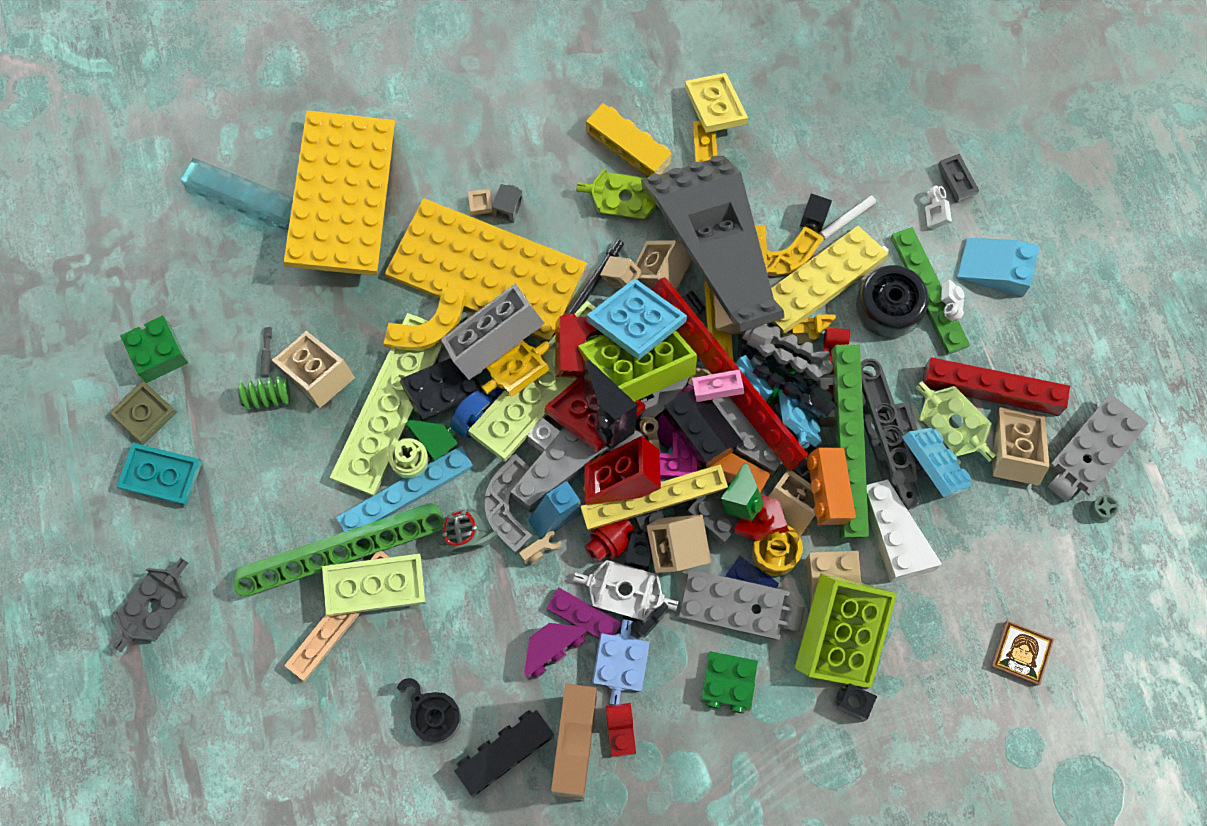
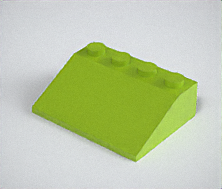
(659, 368)
(845, 631)

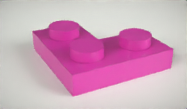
(679, 462)

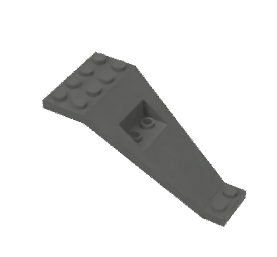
(716, 227)

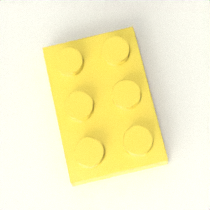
(716, 102)

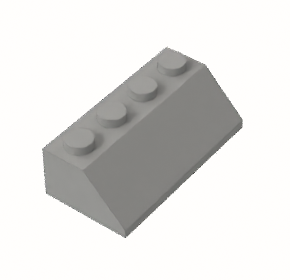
(492, 331)

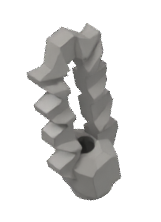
(761, 338)

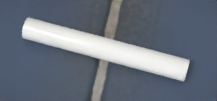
(846, 218)

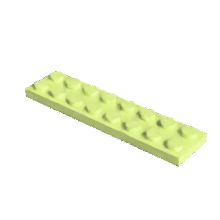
(382, 418)
(511, 418)

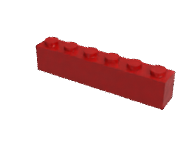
(997, 386)

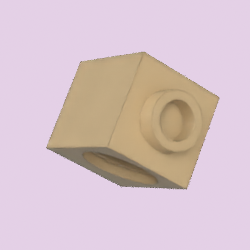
(620, 271)

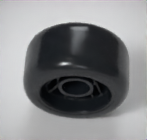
(888, 316)

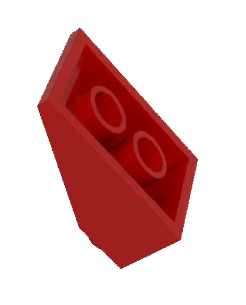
(623, 473)

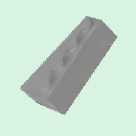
(754, 448)
(558, 463)

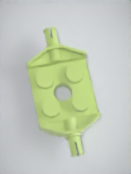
(938, 410)

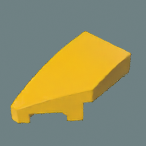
(814, 326)

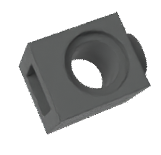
(507, 202)

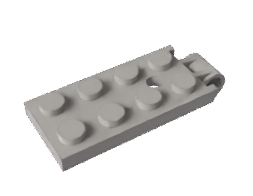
(1101, 438)
(730, 603)

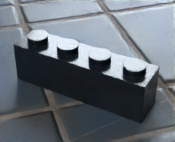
(504, 753)

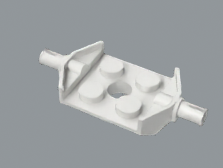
(640, 604)

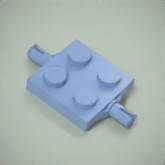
(620, 662)

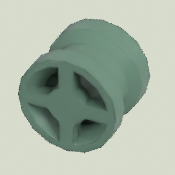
(1105, 503)

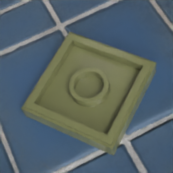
(143, 413)

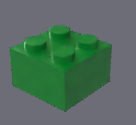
(154, 349)

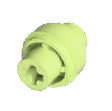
(408, 458)

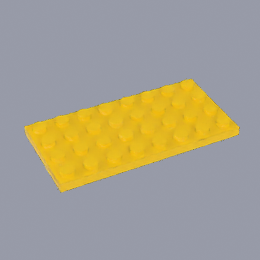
(340, 193)
(485, 261)

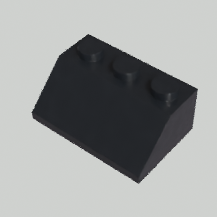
(702, 428)

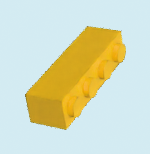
(628, 141)

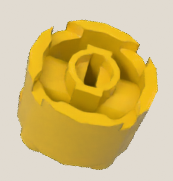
(777, 552)

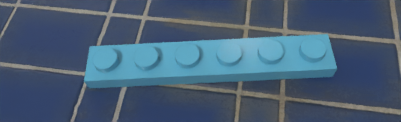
(407, 490)

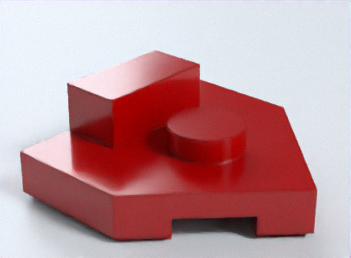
(765, 522)

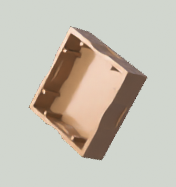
(574, 742)

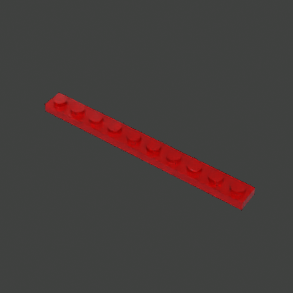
(718, 361)

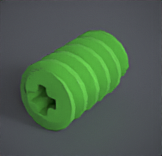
(263, 393)

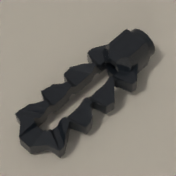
(817, 403)

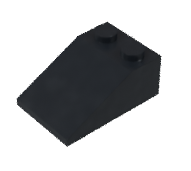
(609, 406)

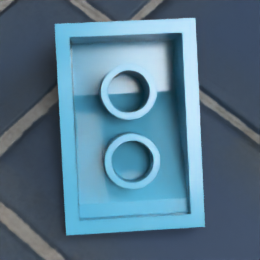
(999, 264)

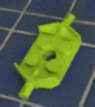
(606, 192)

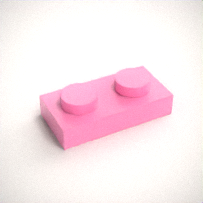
(718, 385)

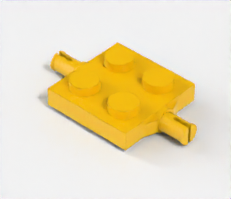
(517, 368)

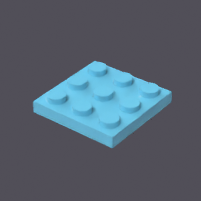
(636, 318)
(938, 461)

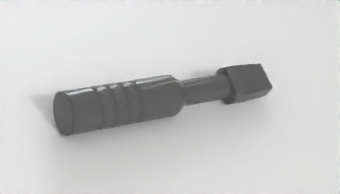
(266, 353)

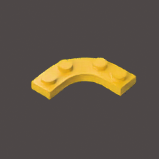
(796, 255)
(429, 333)

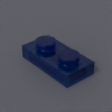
(747, 572)

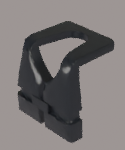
(650, 623)

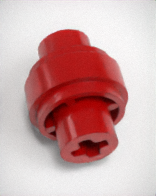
(609, 540)

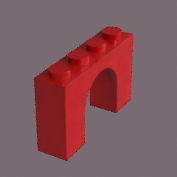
(569, 334)

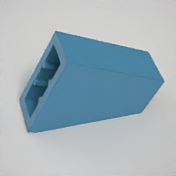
(555, 510)

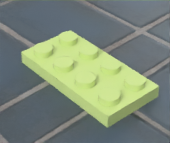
(373, 585)

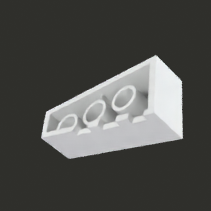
(897, 535)

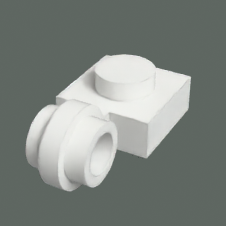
(938, 212)
(954, 298)

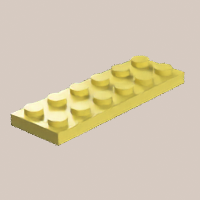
(826, 276)

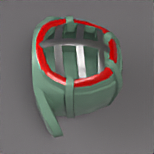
(465, 531)

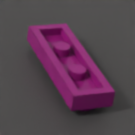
(582, 614)

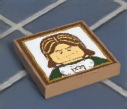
(1022, 653)

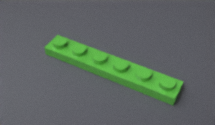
(915, 258)

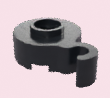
(424, 705)

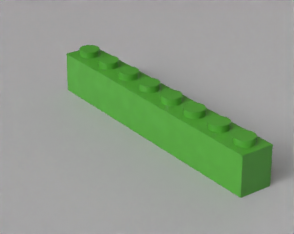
(850, 431)

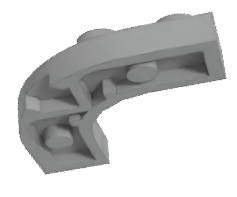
(497, 504)

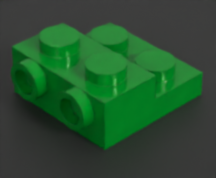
(729, 682)

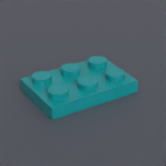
(159, 474)

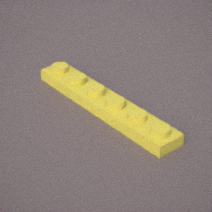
(671, 493)

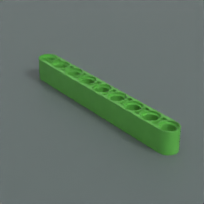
(325, 548)

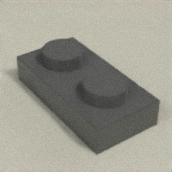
(958, 177)

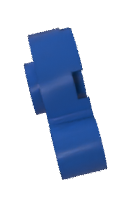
(472, 409)

